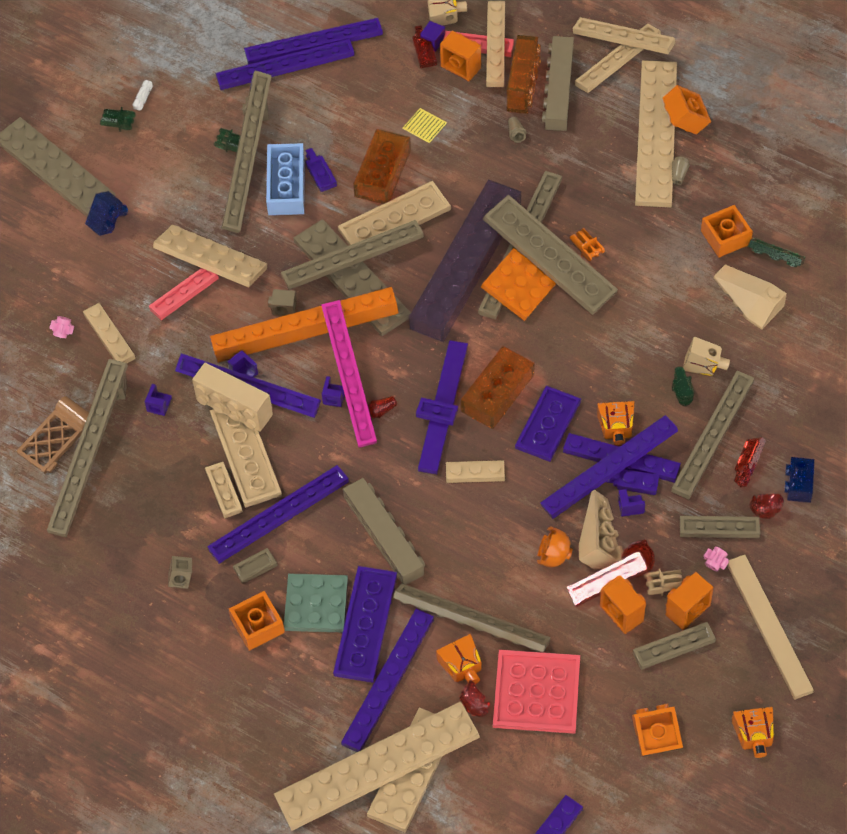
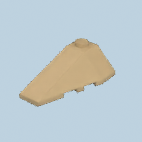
(754, 296)
(598, 538)

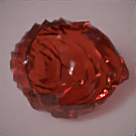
(766, 505)
(645, 551)
(474, 700)

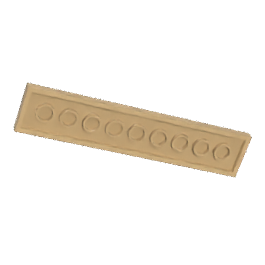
(655, 136)
(376, 765)

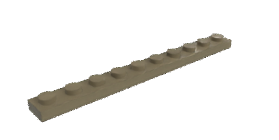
(246, 152)
(538, 208)
(87, 448)

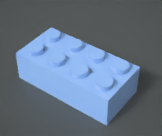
(285, 179)

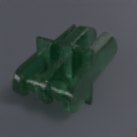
(118, 118)
(231, 141)
(683, 387)

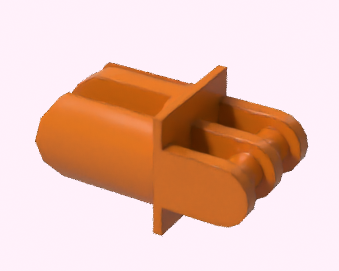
(587, 244)

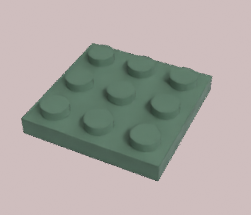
(316, 603)

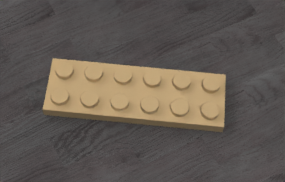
(419, 205)
(210, 255)
(246, 460)
(400, 798)

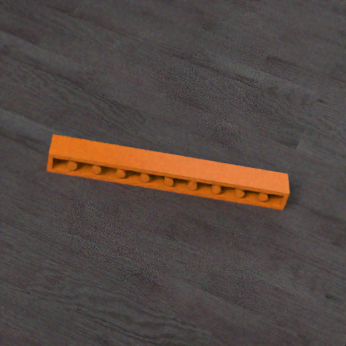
(301, 325)

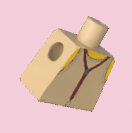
(445, 11)
(704, 358)

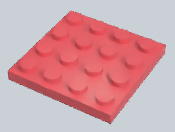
(536, 691)

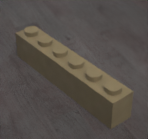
(559, 83)
(383, 531)

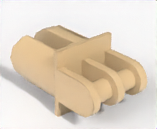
(666, 581)

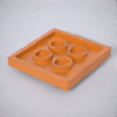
(518, 284)

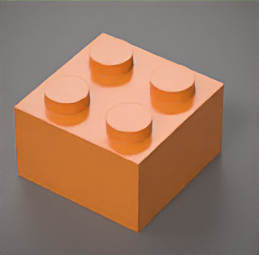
(460, 55)
(686, 109)
(726, 231)
(688, 600)
(622, 604)
(256, 620)

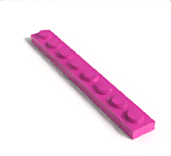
(349, 374)

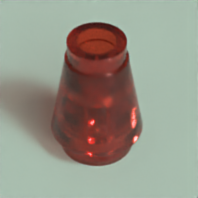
(380, 407)

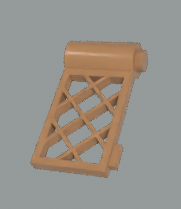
(74, 418)

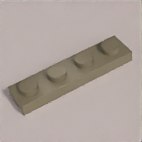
(719, 526)
(674, 645)

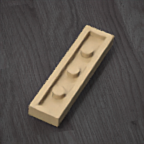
(108, 334)

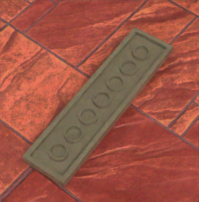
(51, 165)
(550, 254)
(350, 281)

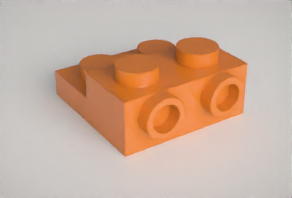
(657, 729)

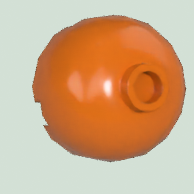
(554, 548)

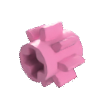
(62, 327)
(716, 559)

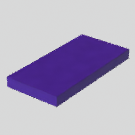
(548, 423)

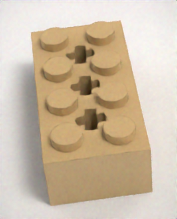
(232, 397)

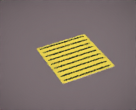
(424, 125)

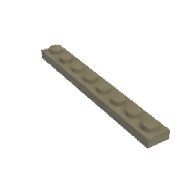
(352, 254)
(712, 435)
(471, 617)

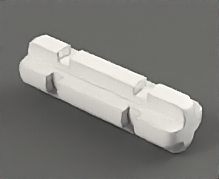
(142, 95)

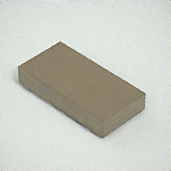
(255, 565)

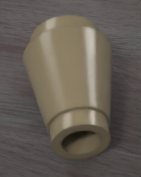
(516, 130)
(679, 169)

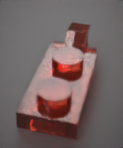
(423, 49)
(748, 460)

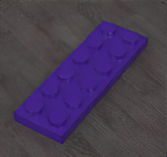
(365, 624)

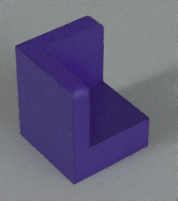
(434, 33)
(243, 364)
(332, 394)
(157, 402)
(630, 504)

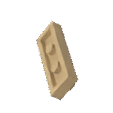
(475, 471)
(223, 490)

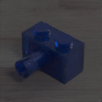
(104, 213)
(800, 479)

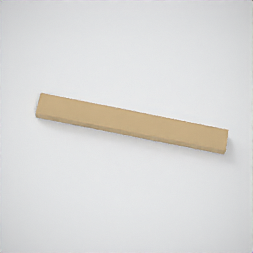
(770, 627)

